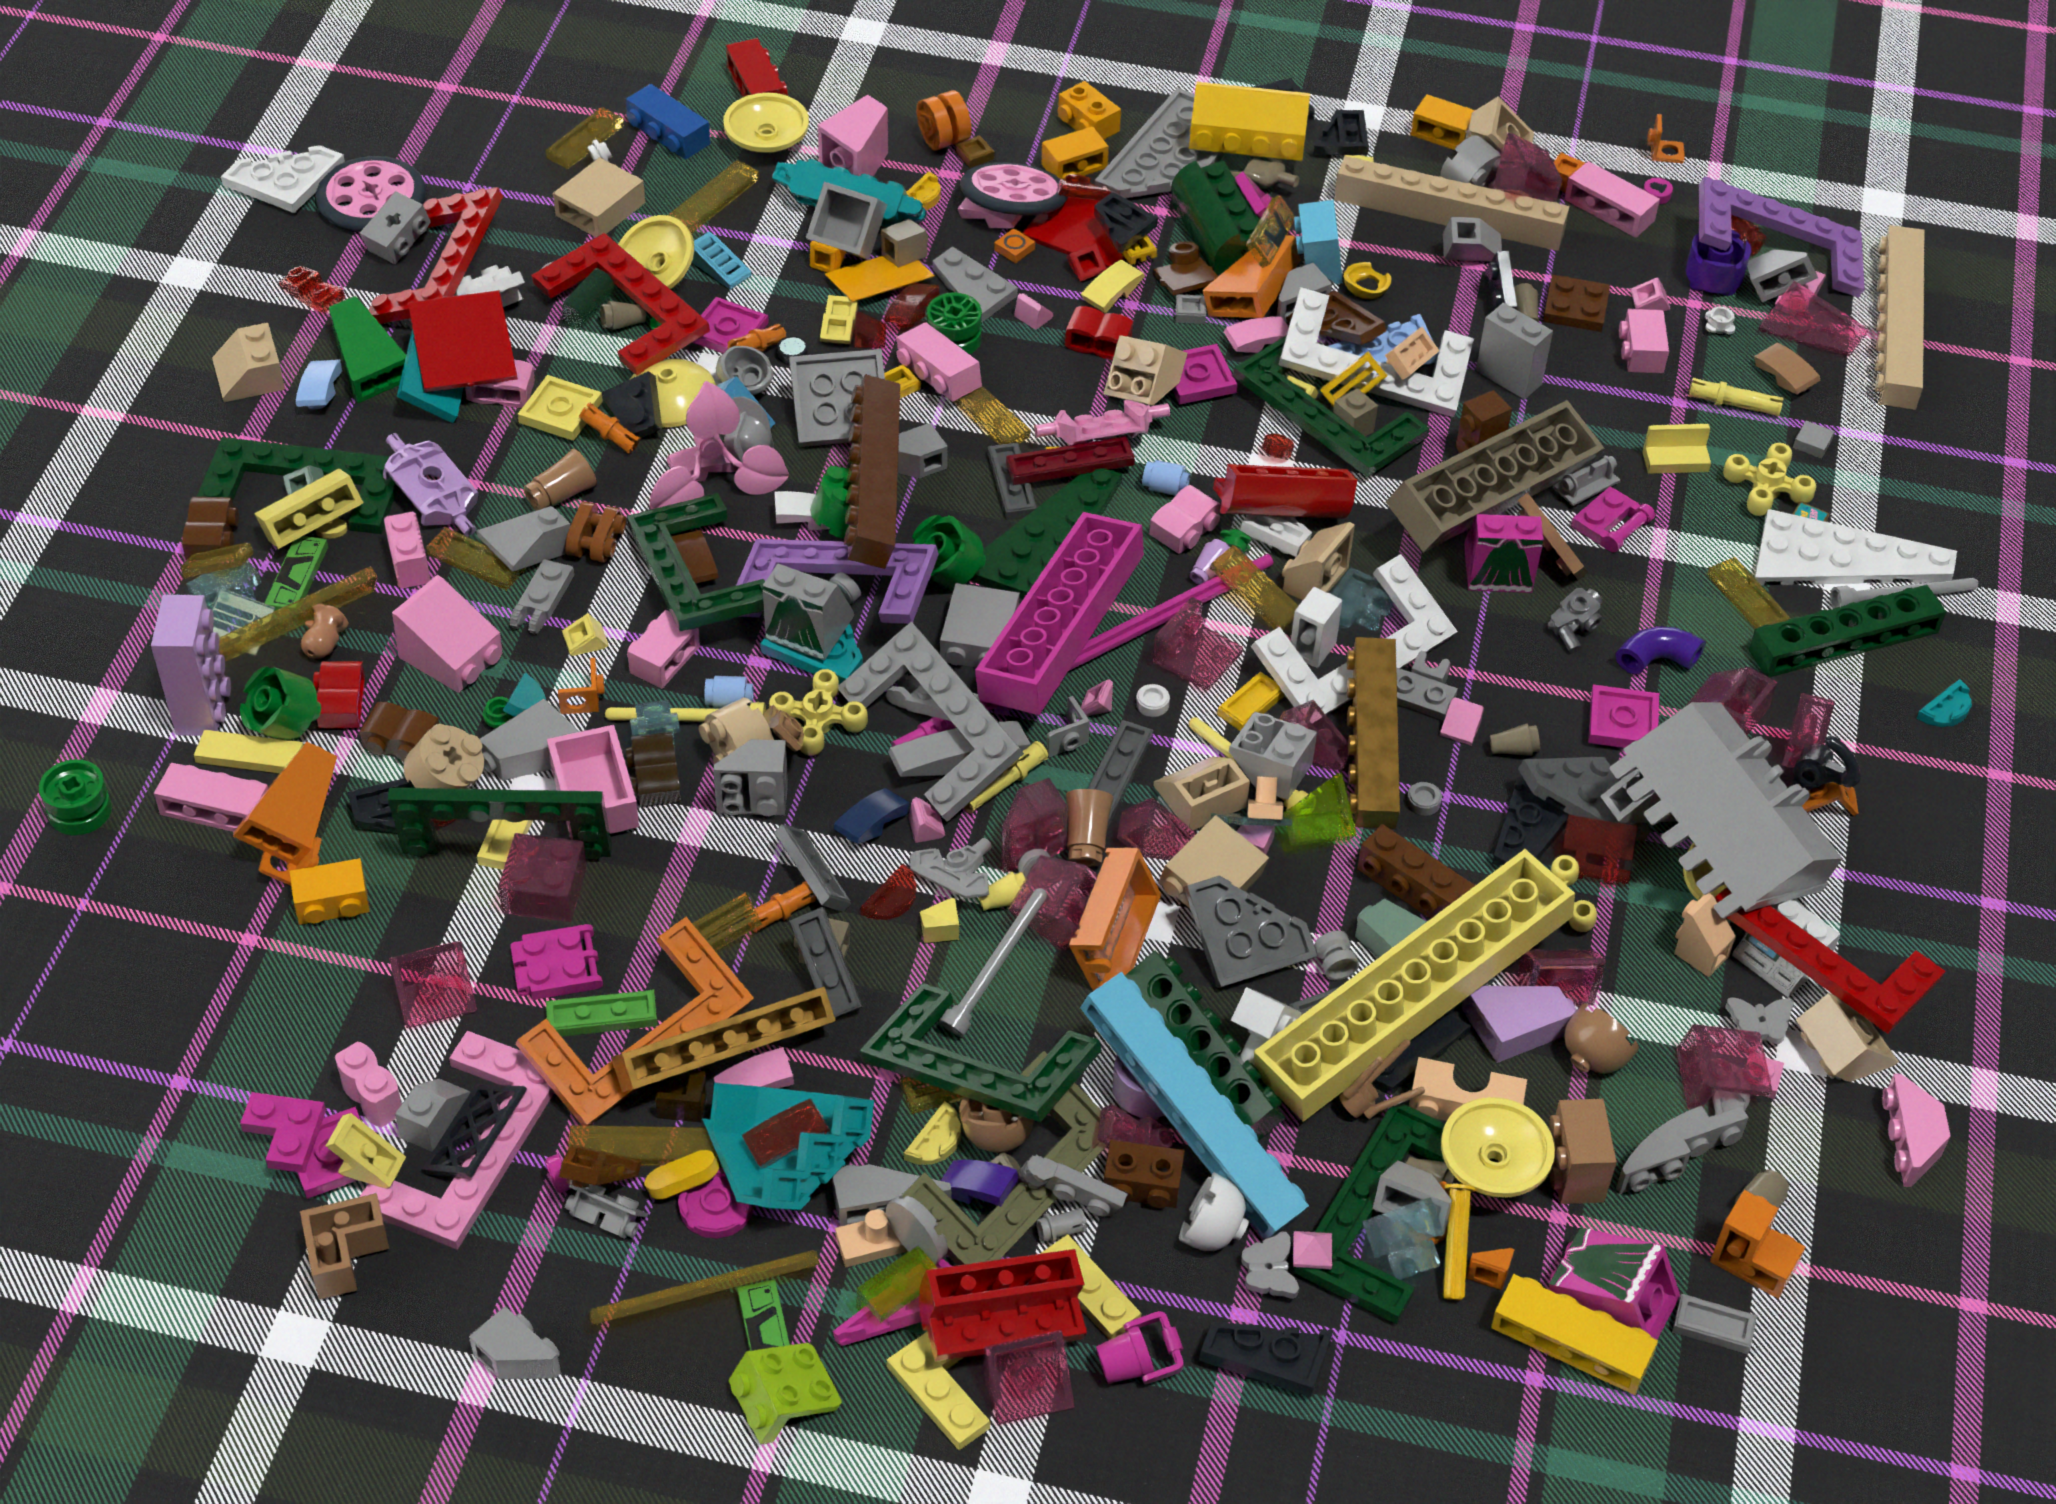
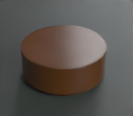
(1184, 252)

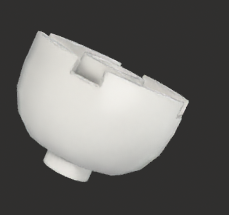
(1215, 1215)

